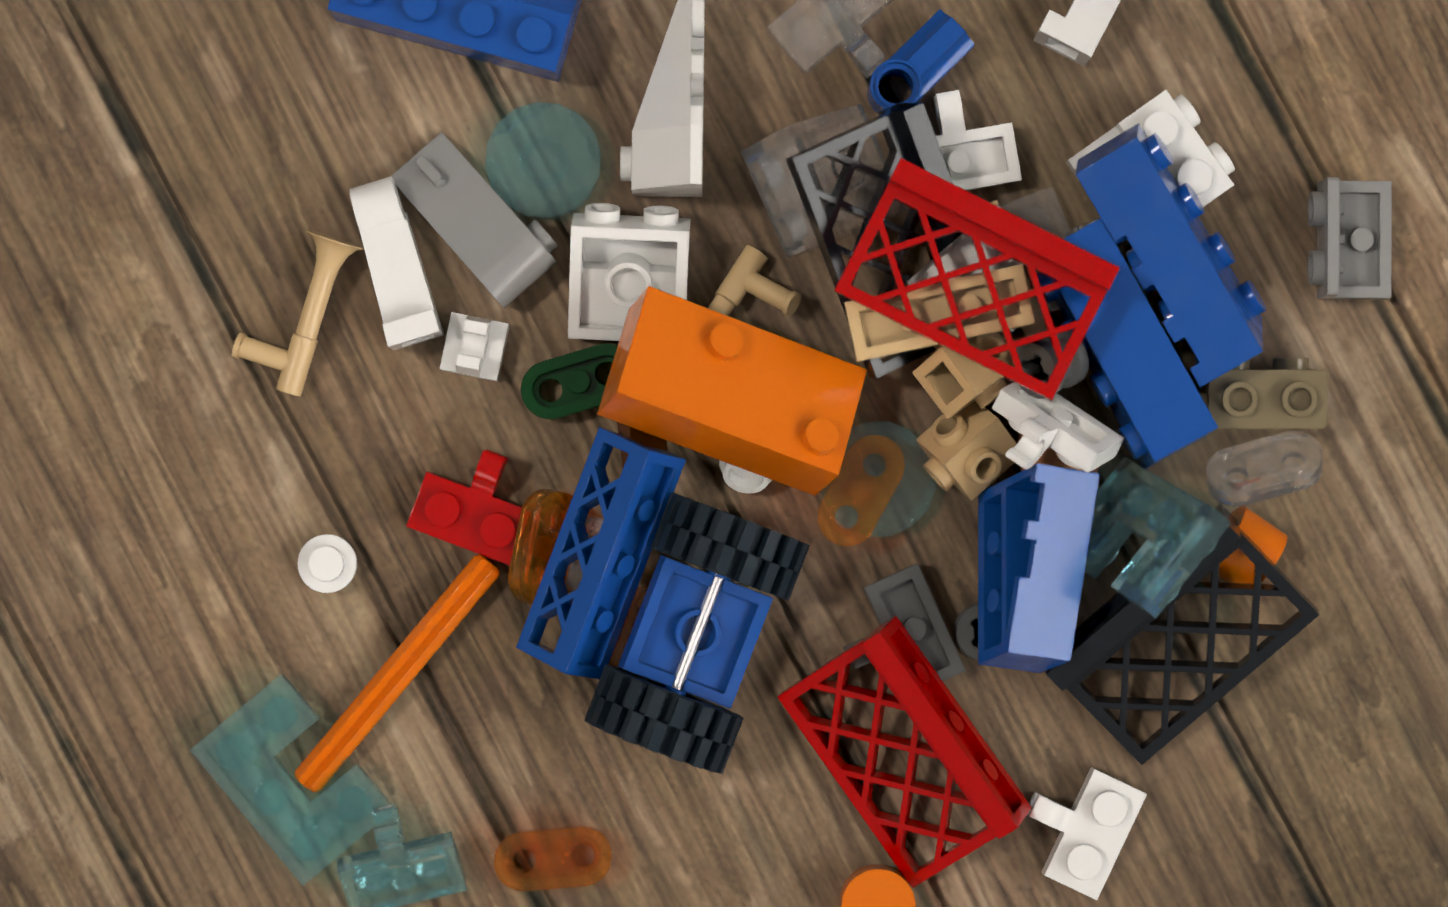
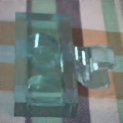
(399, 869)

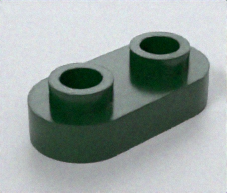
(578, 380)

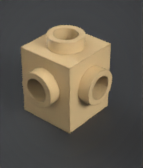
(972, 382)
(967, 450)

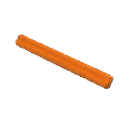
(397, 673)

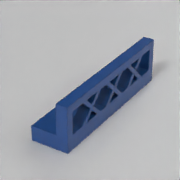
(609, 560)

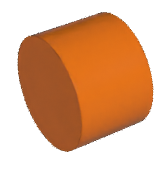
(1271, 540)
(876, 887)

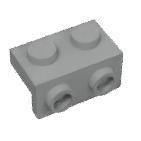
(1352, 239)

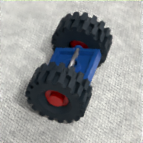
(695, 634)

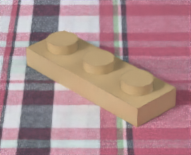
(879, 337)

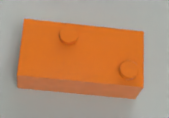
(732, 391)

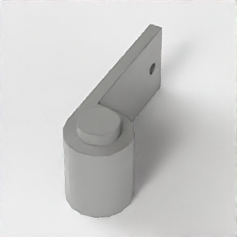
(475, 220)

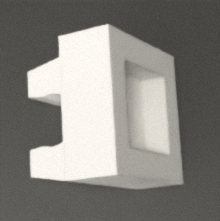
(474, 346)

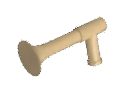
(745, 278)
(296, 361)

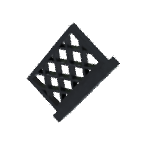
(907, 137)
(1121, 621)

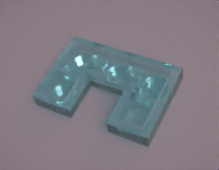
(1169, 520)
(245, 766)

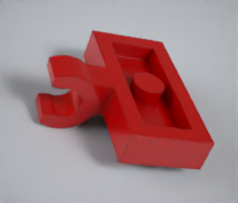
(469, 514)

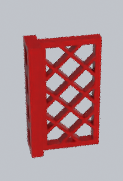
(1001, 232)
(948, 736)

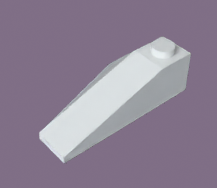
(669, 125)

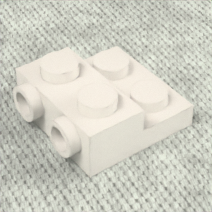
(1193, 162)
(617, 260)

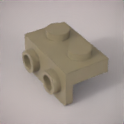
(1270, 399)

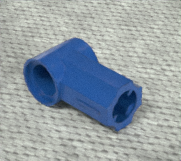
(923, 59)

